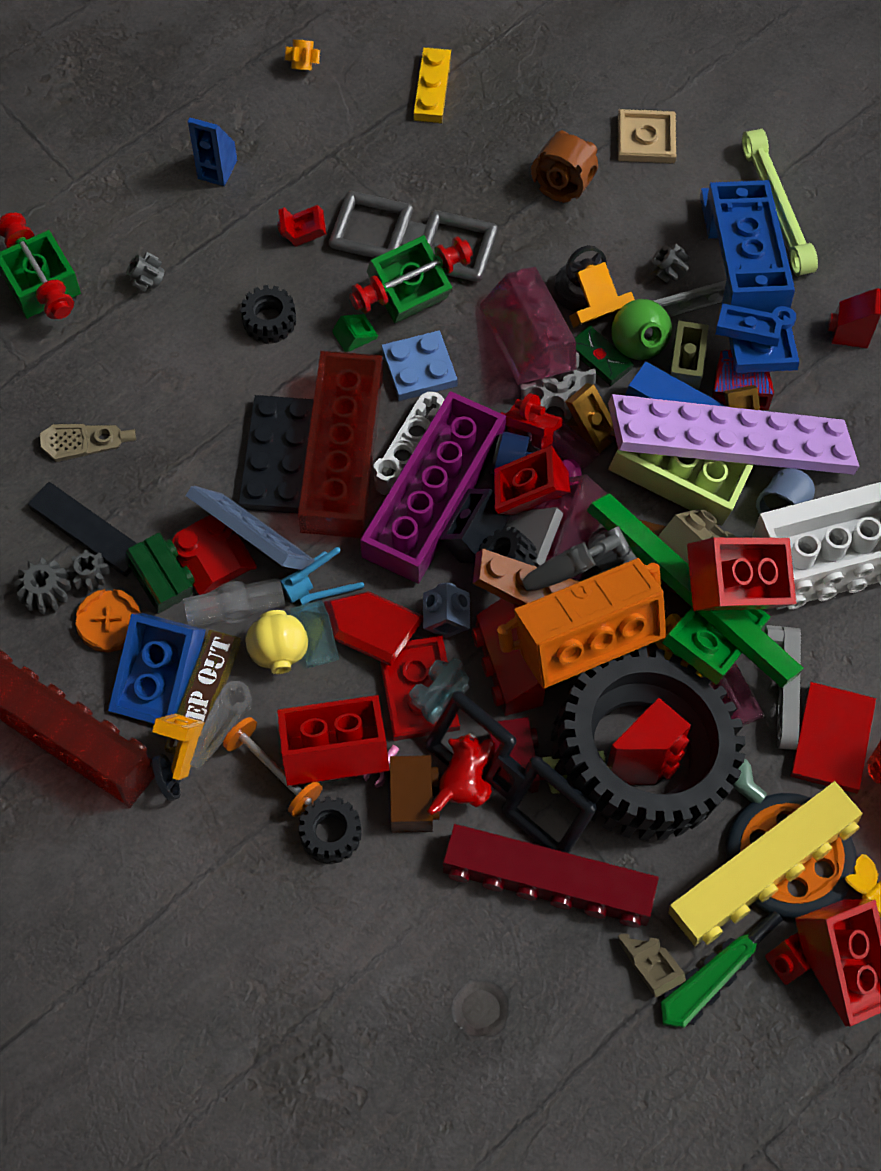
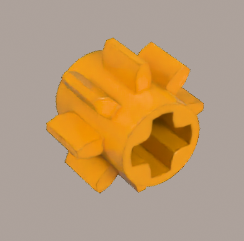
(302, 54)

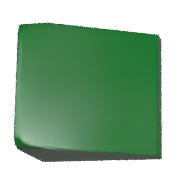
(354, 331)

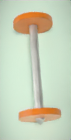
(240, 734)

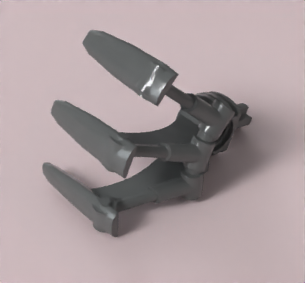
(604, 551)

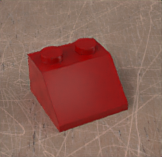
(530, 481)

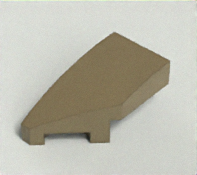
(653, 964)

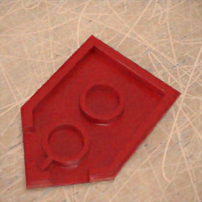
(372, 625)

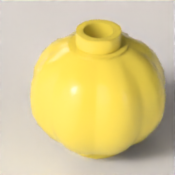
(276, 641)

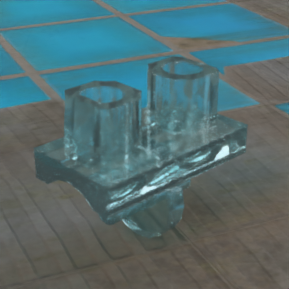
(447, 679)

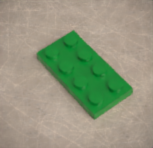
(705, 646)

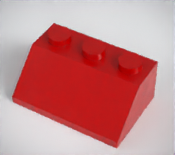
(514, 682)
(650, 746)

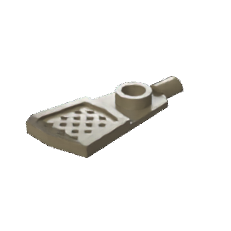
(88, 440)

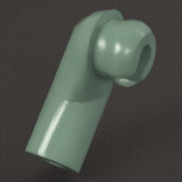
(746, 785)

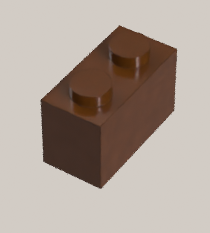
(412, 793)

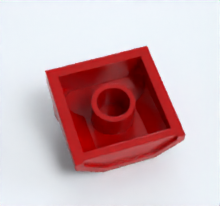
(212, 553)

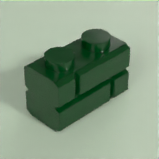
(159, 572)

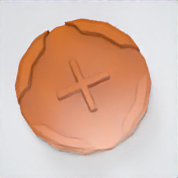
(105, 619)

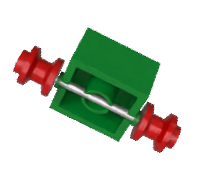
(36, 270)
(410, 277)

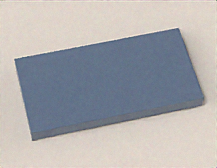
(250, 528)

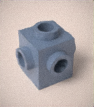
(446, 610)

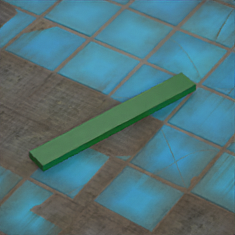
(675, 573)

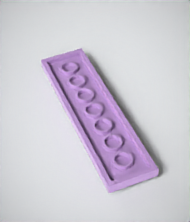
(731, 434)

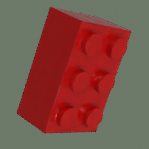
(741, 573)
(332, 740)

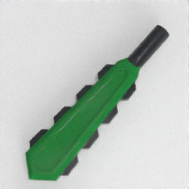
(702, 986)

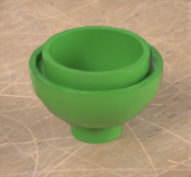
(631, 324)

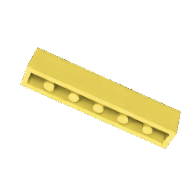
(765, 864)

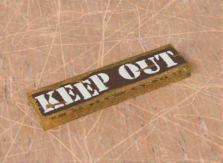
(207, 678)

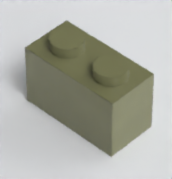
(689, 353)

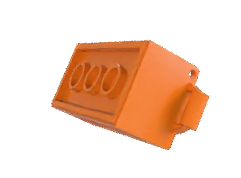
(588, 622)

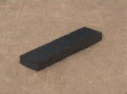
(83, 526)

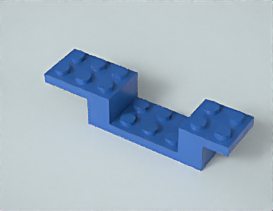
(754, 264)

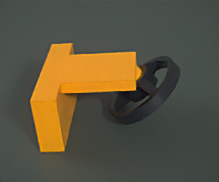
(596, 286)
(187, 732)

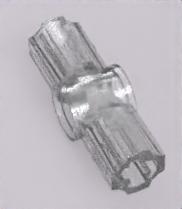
(234, 602)

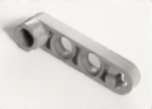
(789, 696)

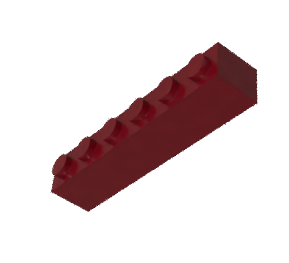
(550, 875)

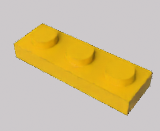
(432, 85)

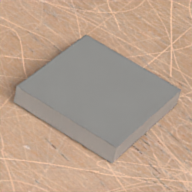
(539, 527)

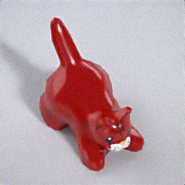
(463, 777)

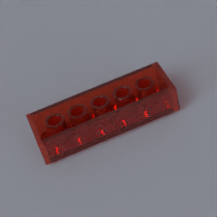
(341, 444)
(73, 734)

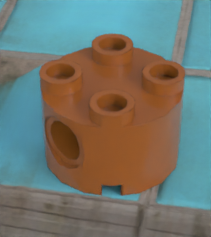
(565, 166)

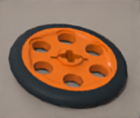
(819, 890)

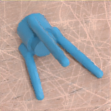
(298, 584)

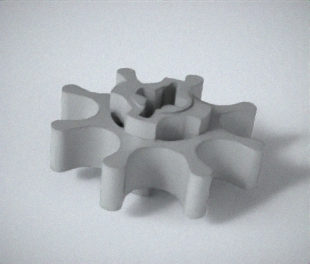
(559, 388)

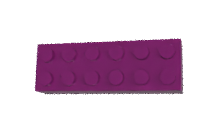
(432, 486)

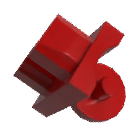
(530, 417)

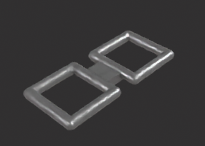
(408, 230)

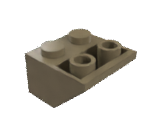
(689, 528)

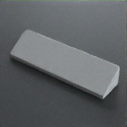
(693, 299)

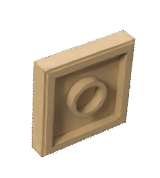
(647, 136)

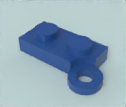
(754, 324)

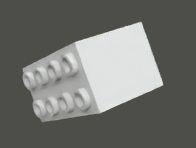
(831, 542)

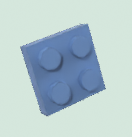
(419, 365)

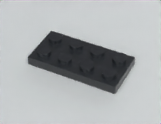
(276, 454)

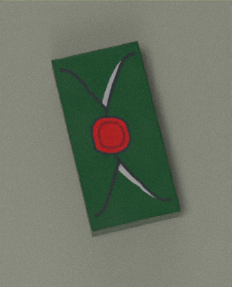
(602, 356)

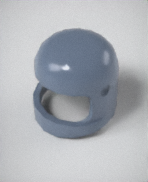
(789, 485)

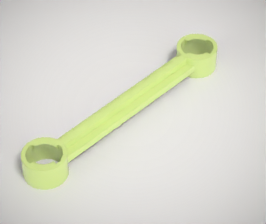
(802, 254)

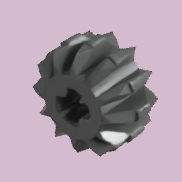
(29, 585)

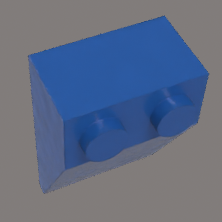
(155, 667)

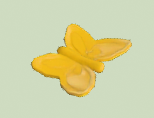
(865, 880)

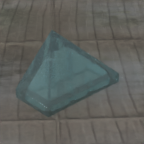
(321, 640)

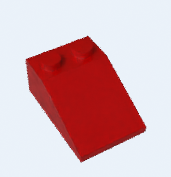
(845, 955)

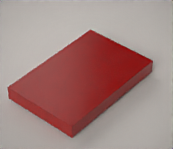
(400, 678)
(833, 737)

